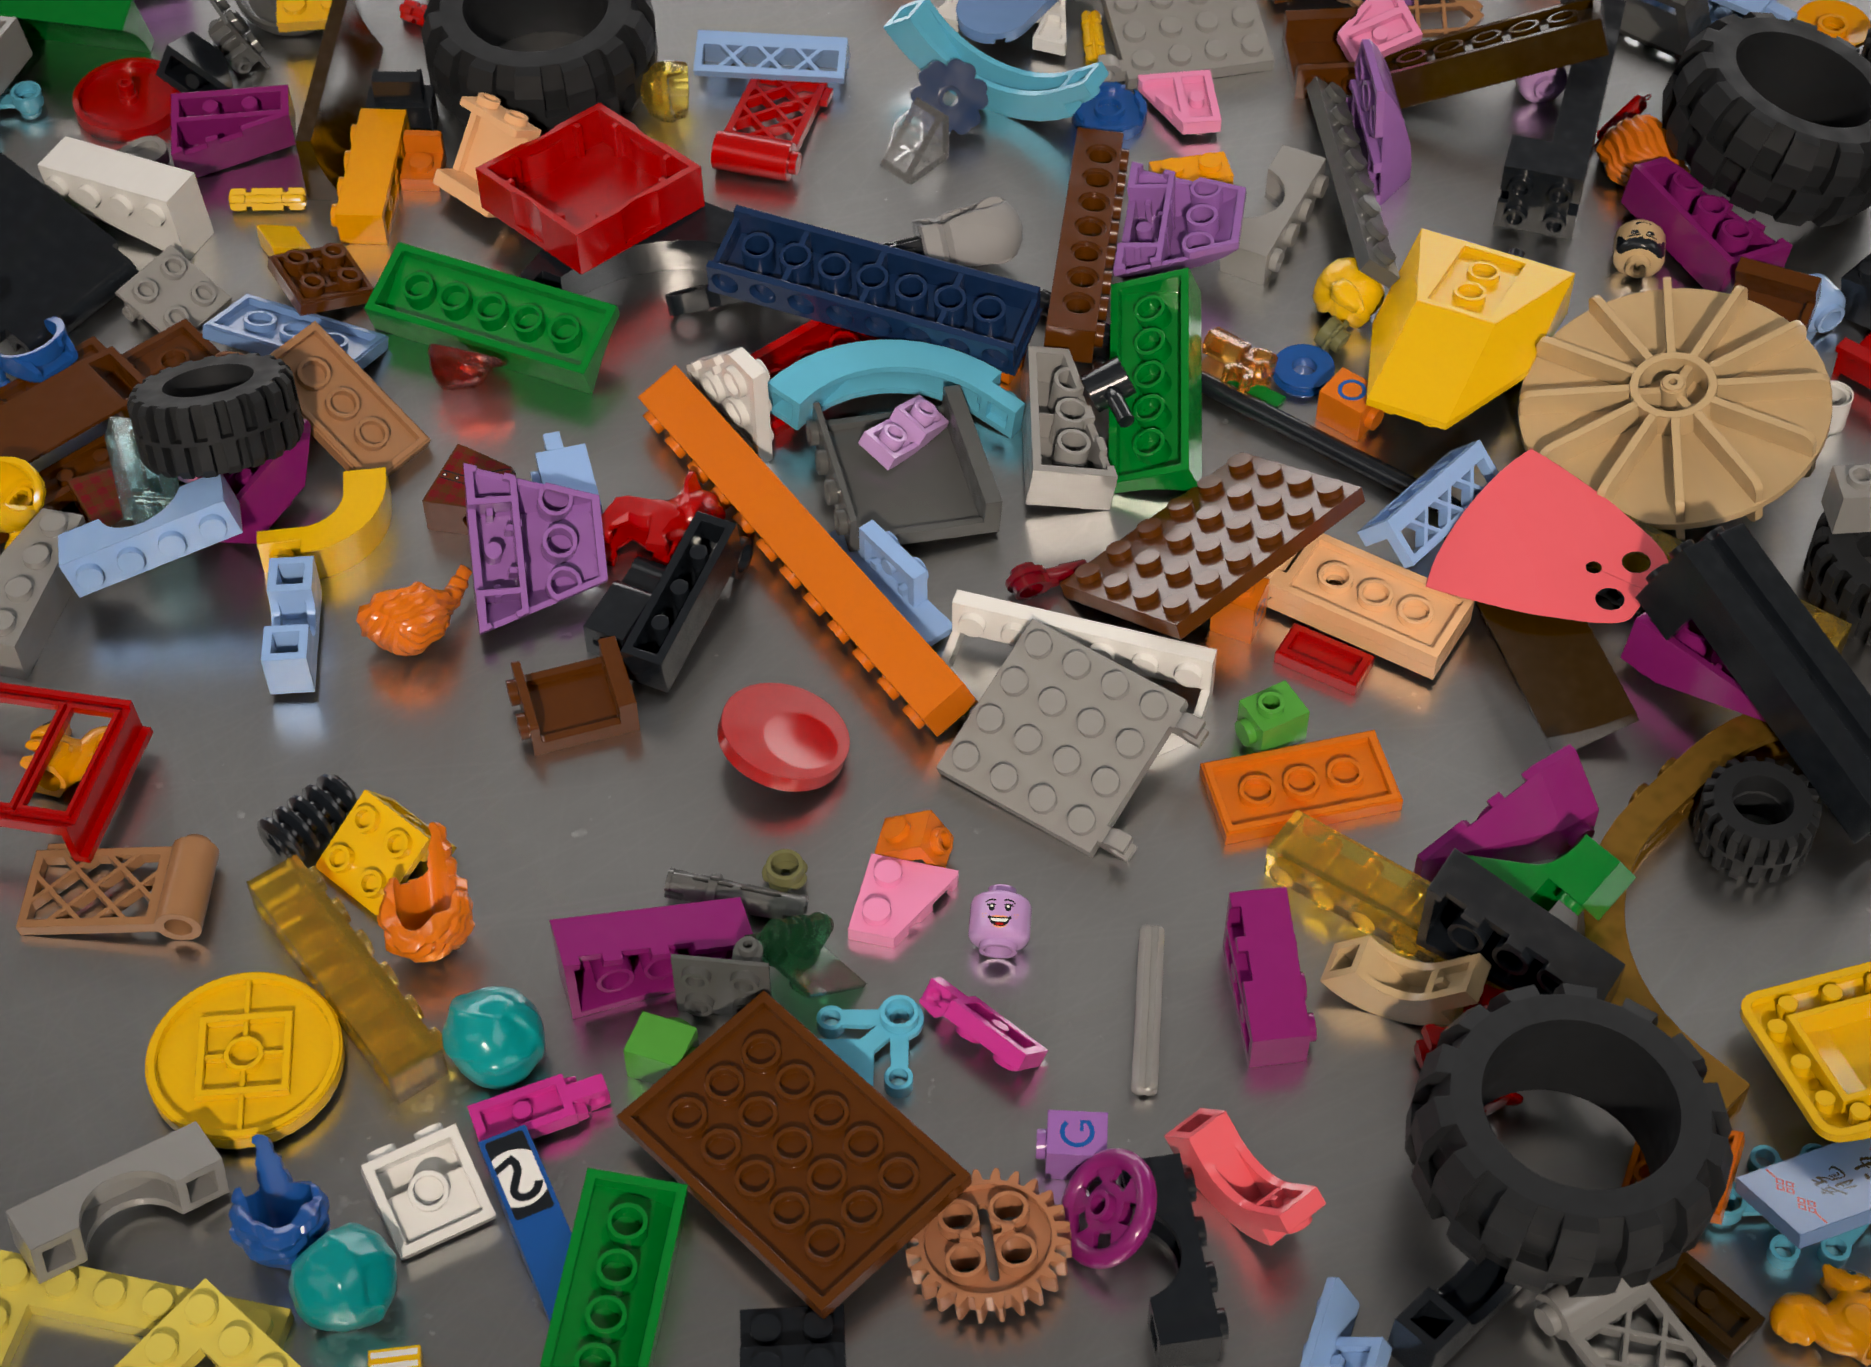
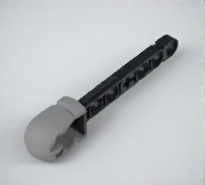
(963, 236)

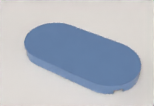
(999, 19)

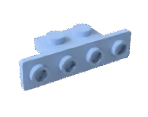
(898, 578)
(1331, 1332)

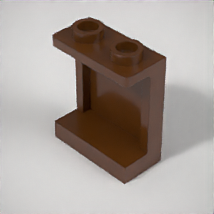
(1313, 48)
(1780, 289)
(574, 701)

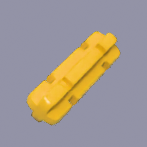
(1092, 36)
(268, 199)

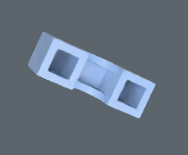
(293, 639)

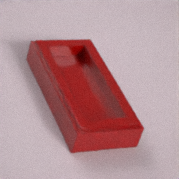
(1324, 659)

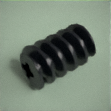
(307, 817)

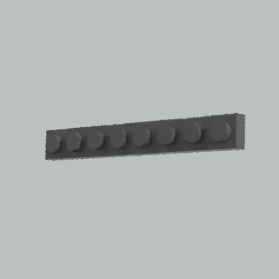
(1352, 182)

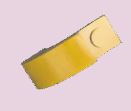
(343, 536)

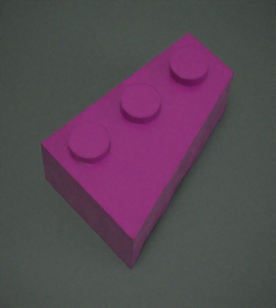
(1267, 978)

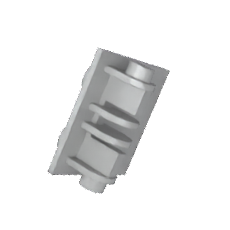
(171, 291)

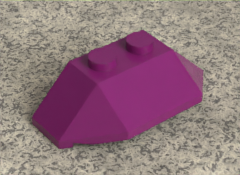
(269, 488)

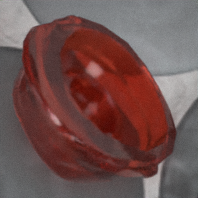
(460, 368)

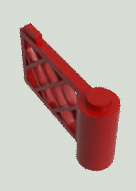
(759, 151)

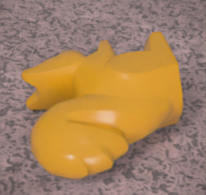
(67, 762)
(1837, 1326)

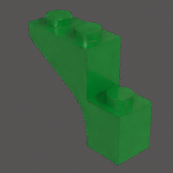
(1581, 879)

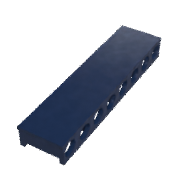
(874, 288)

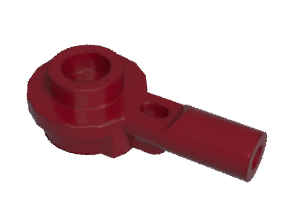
(1033, 580)

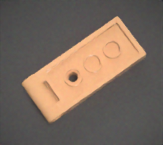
(1370, 604)

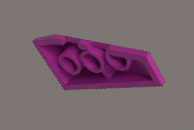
(1685, 665)
(1528, 825)

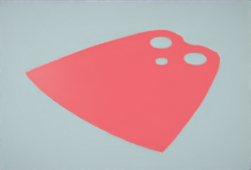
(1530, 542)

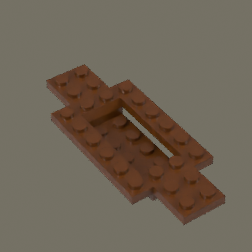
(89, 391)

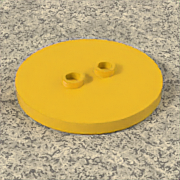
(245, 1058)

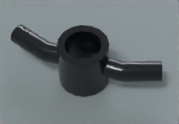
(1110, 387)

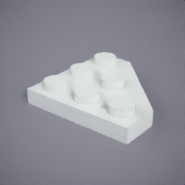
(739, 392)

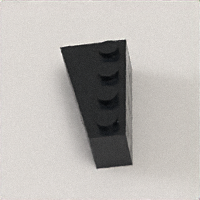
(1525, 944)

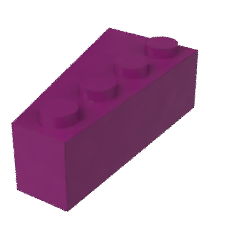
(627, 954)

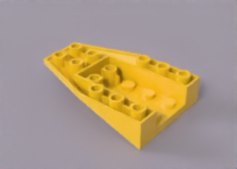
(1460, 328)

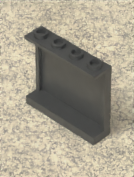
(928, 497)

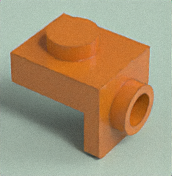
(916, 838)

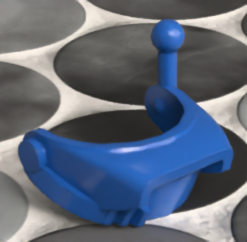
(44, 361)

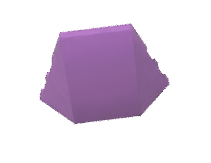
(1382, 122)
(1177, 223)
(529, 544)

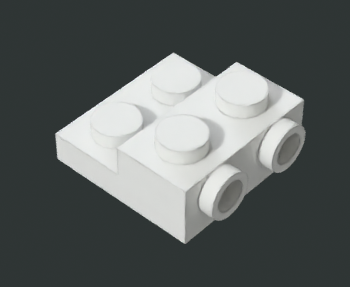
(426, 1190)

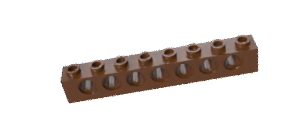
(1084, 242)

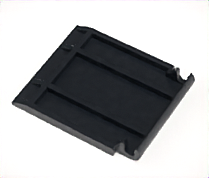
(50, 261)

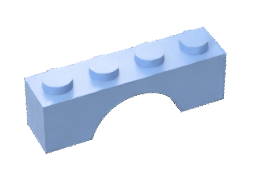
(195, 519)

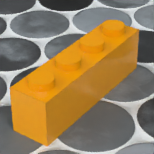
(371, 177)

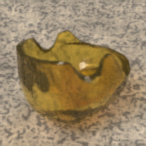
(666, 90)

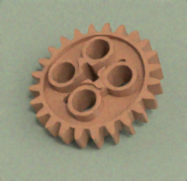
(1035, 1235)

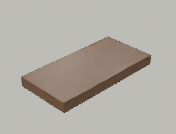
(346, 406)

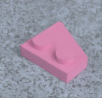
(1384, 23)
(1184, 99)
(895, 898)

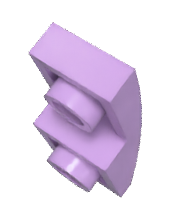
(904, 433)

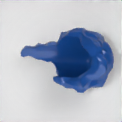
(281, 1215)

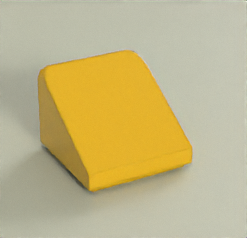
(280, 239)

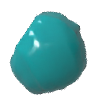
(494, 1036)
(344, 1279)

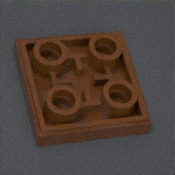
(320, 278)

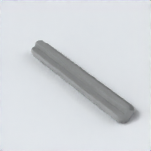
(1148, 1010)

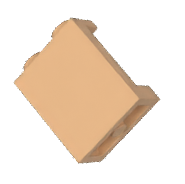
(487, 135)

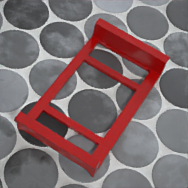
(103, 781)

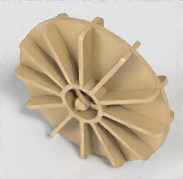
(1679, 404)

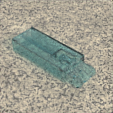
(138, 489)

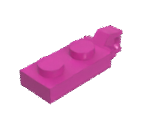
(983, 1026)
(540, 1106)

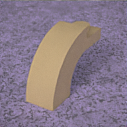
(1400, 987)

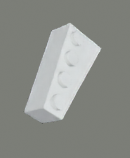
(130, 194)

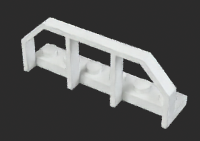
(1136, 650)

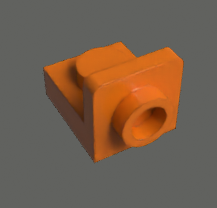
(422, 158)

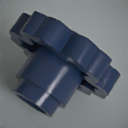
(956, 77)

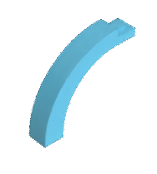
(1010, 91)
(892, 367)

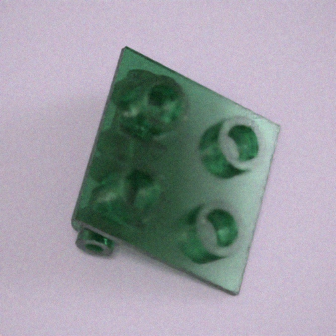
(799, 954)

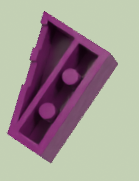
(230, 126)

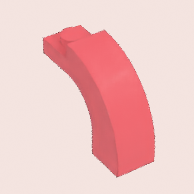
(1237, 1182)

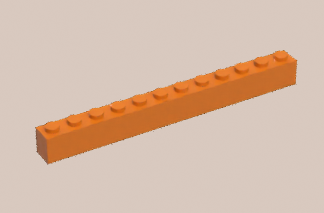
(808, 553)

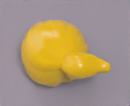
(1347, 292)
(20, 495)

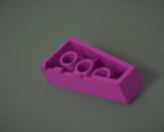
(1699, 226)

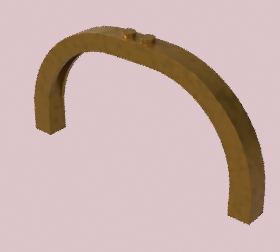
(1646, 822)

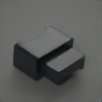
(405, 92)

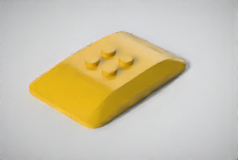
(1820, 1046)

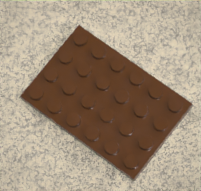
(1211, 544)
(794, 1153)

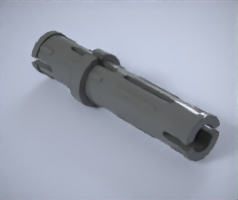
(755, 899)

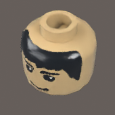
(1639, 248)

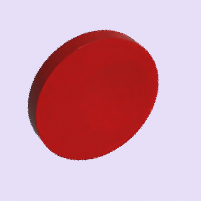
(123, 100)
(783, 737)

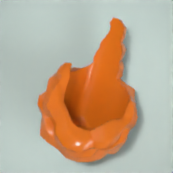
(1632, 143)
(412, 616)
(431, 912)

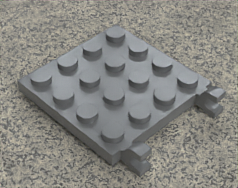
(1185, 37)
(1066, 739)

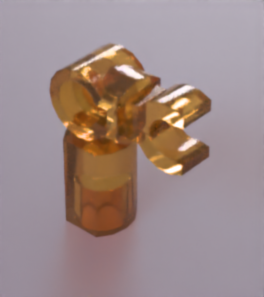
(1241, 361)

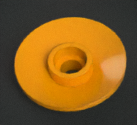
(1837, 19)

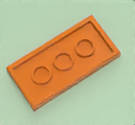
(1323, 778)

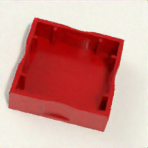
(590, 188)

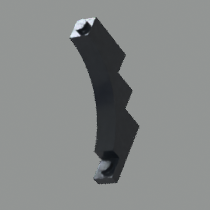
(680, 246)

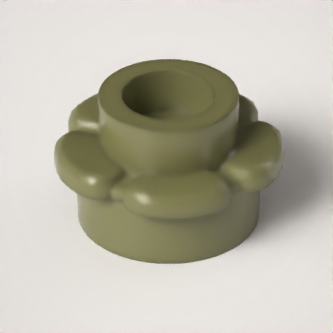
(1333, 335)
(785, 862)

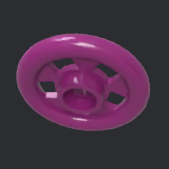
(1109, 1207)

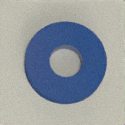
(1308, 356)

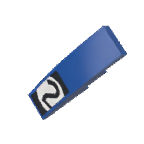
(529, 1209)

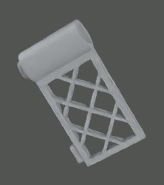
(1585, 1317)

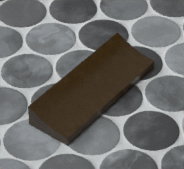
(1499, 52)
(335, 98)
(1560, 676)

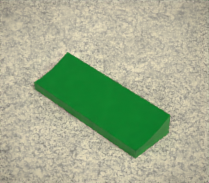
(83, 22)
(493, 314)
(1160, 347)
(616, 1272)

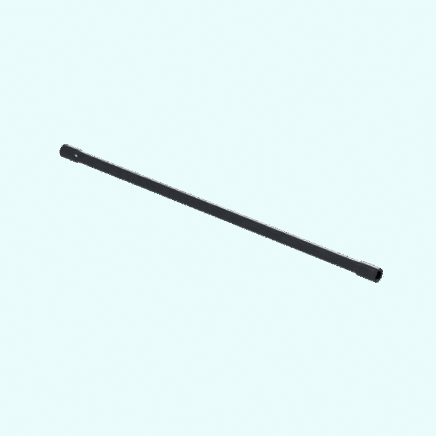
(1316, 440)

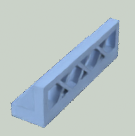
(773, 51)
(1452, 470)

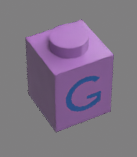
(1070, 1141)

